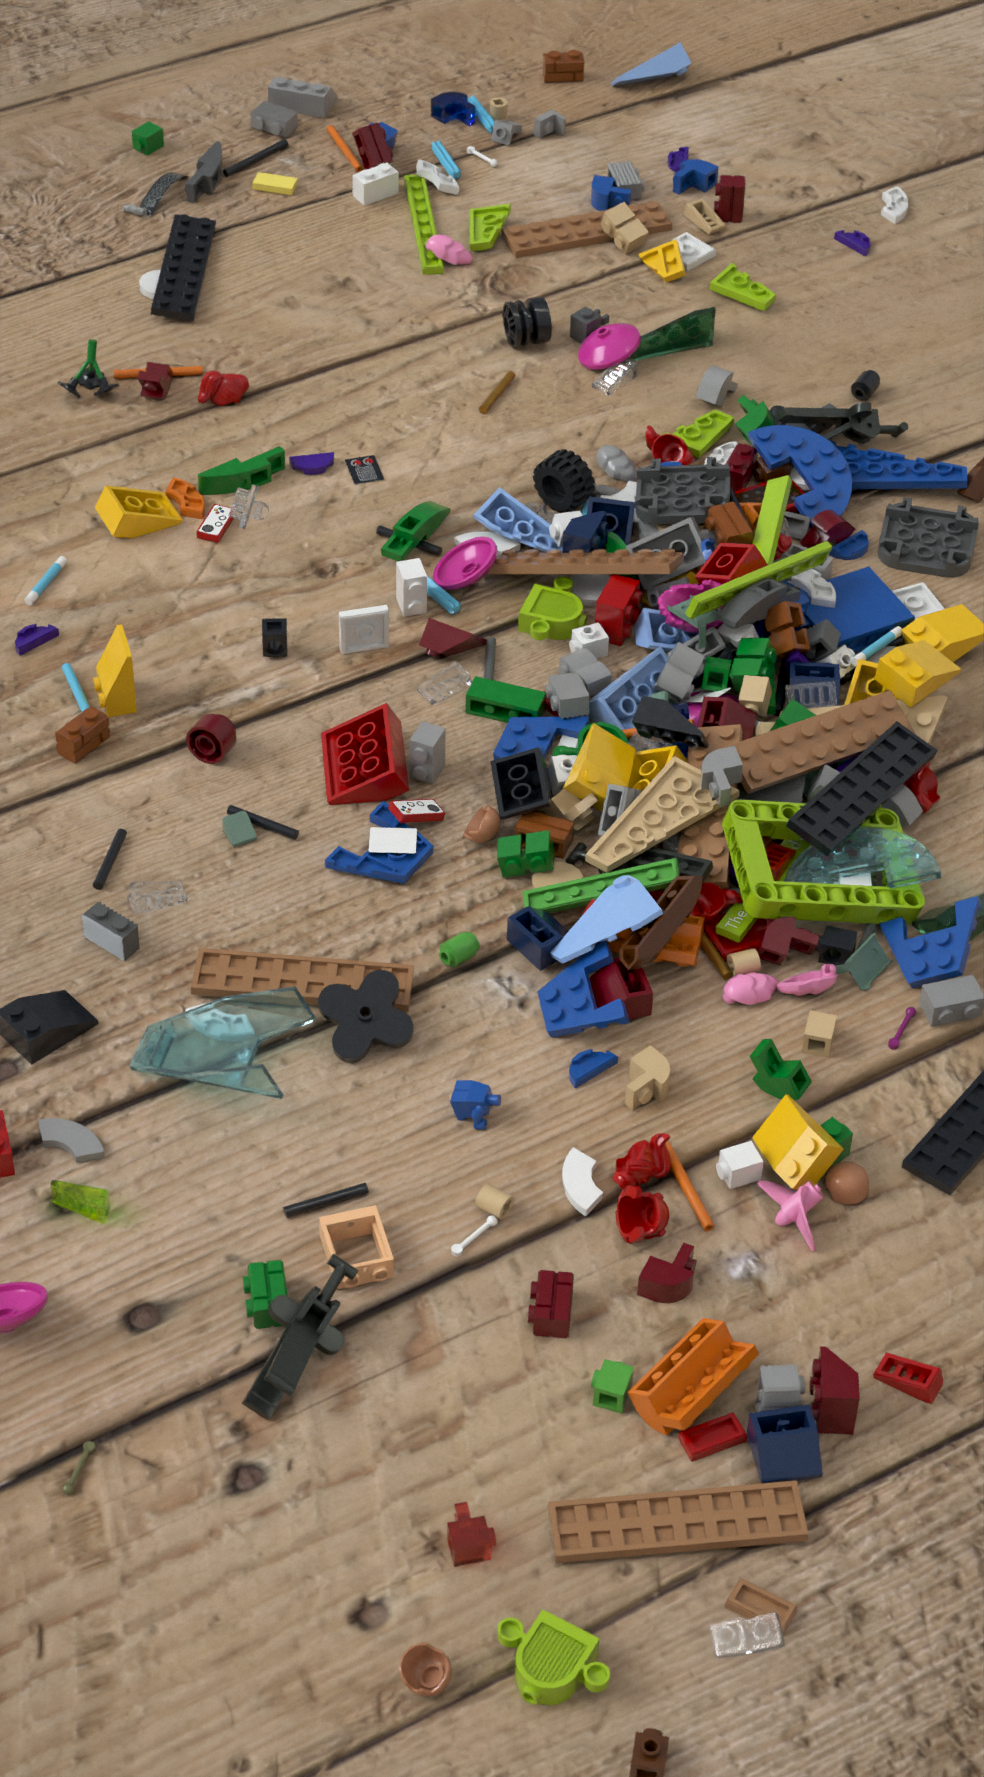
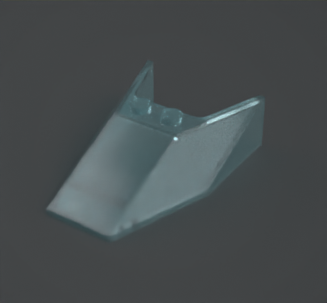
(221, 1039)

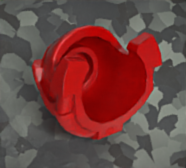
(641, 1215)

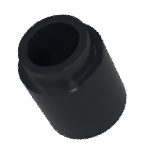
(865, 385)

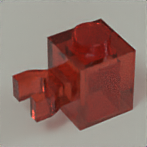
(469, 1537)

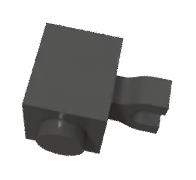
(585, 322)

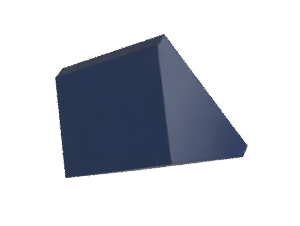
(619, 516)

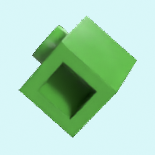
(612, 1385)

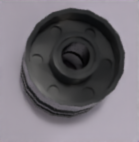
(527, 322)

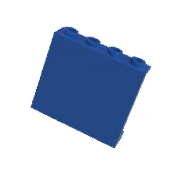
(862, 609)

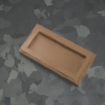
(755, 1601)

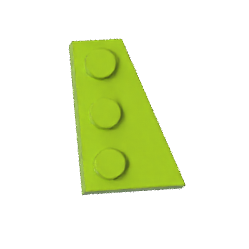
(486, 225)
(742, 289)
(704, 431)

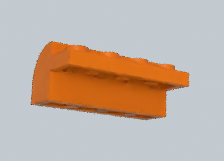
(681, 949)
(690, 1376)

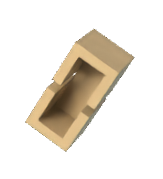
(626, 234)

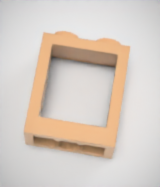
(364, 1222)

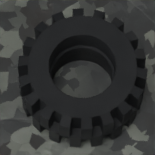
(563, 481)

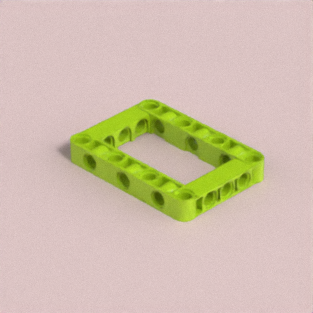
(773, 899)

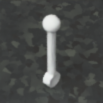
(471, 150)
(457, 1249)

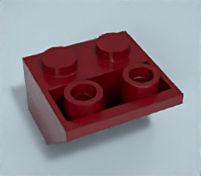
(725, 711)
(618, 982)
(834, 1394)

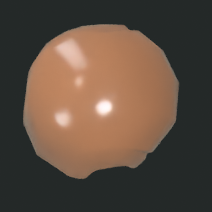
(483, 825)
(847, 1182)
(425, 1669)

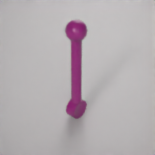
(893, 1043)

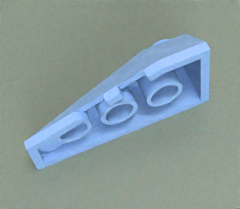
(661, 66)
(514, 520)
(653, 631)
(621, 698)
(616, 909)

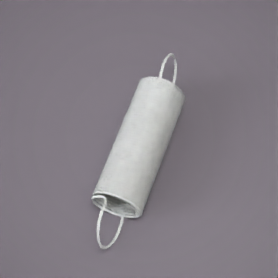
(135, 210)

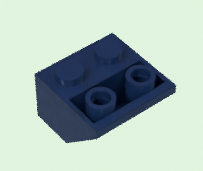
(586, 533)
(812, 673)
(535, 935)
(785, 1444)

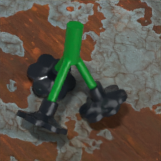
(89, 377)

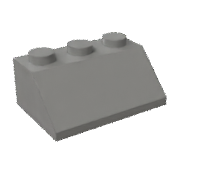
(301, 96)
(681, 537)

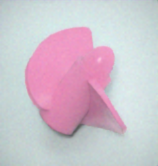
(794, 1205)

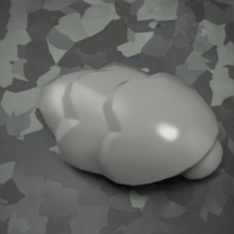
(616, 463)

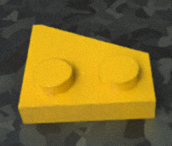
(665, 261)

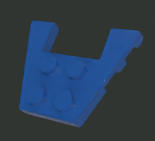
(534, 732)
(385, 866)
(935, 954)
(569, 999)

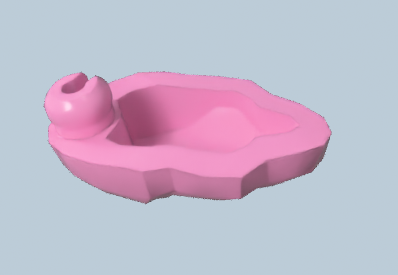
(448, 250)
(809, 982)
(749, 988)

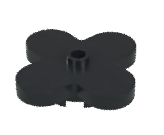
(358, 1033)

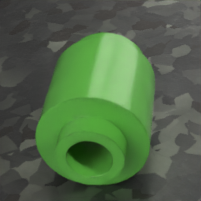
(459, 949)

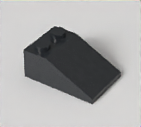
(521, 783)
(43, 1023)

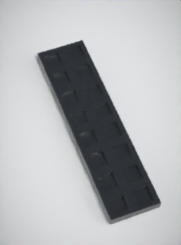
(183, 267)
(861, 788)
(953, 1143)

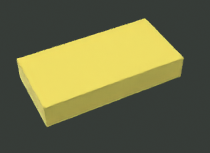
(275, 183)

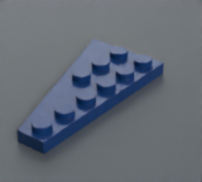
(892, 471)

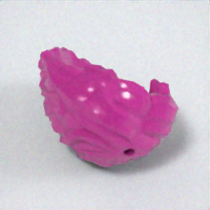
(679, 594)

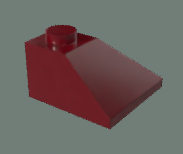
(448, 639)

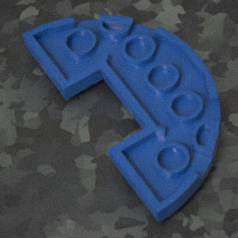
(815, 460)

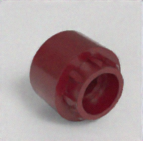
(211, 738)

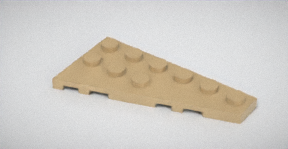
(660, 810)

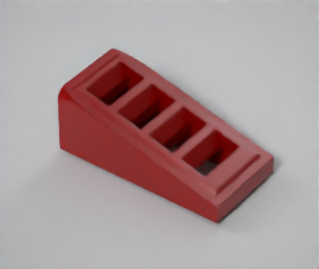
(779, 859)
(926, 1386)

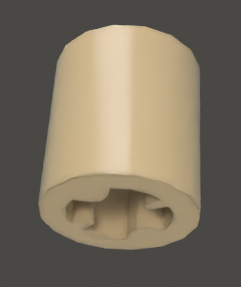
(498, 108)
(744, 962)
(494, 1201)

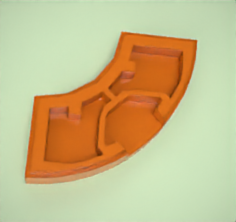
(188, 498)

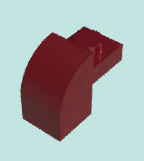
(155, 380)
(827, 527)
(783, 935)
(668, 1281)

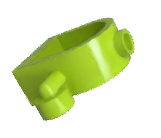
(552, 611)
(553, 1659)

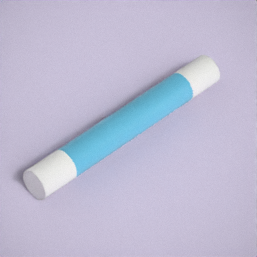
(45, 580)
(877, 645)

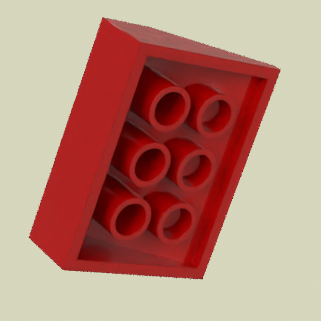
(365, 758)

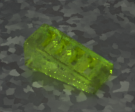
(82, 1199)

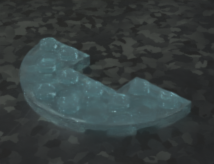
(865, 852)

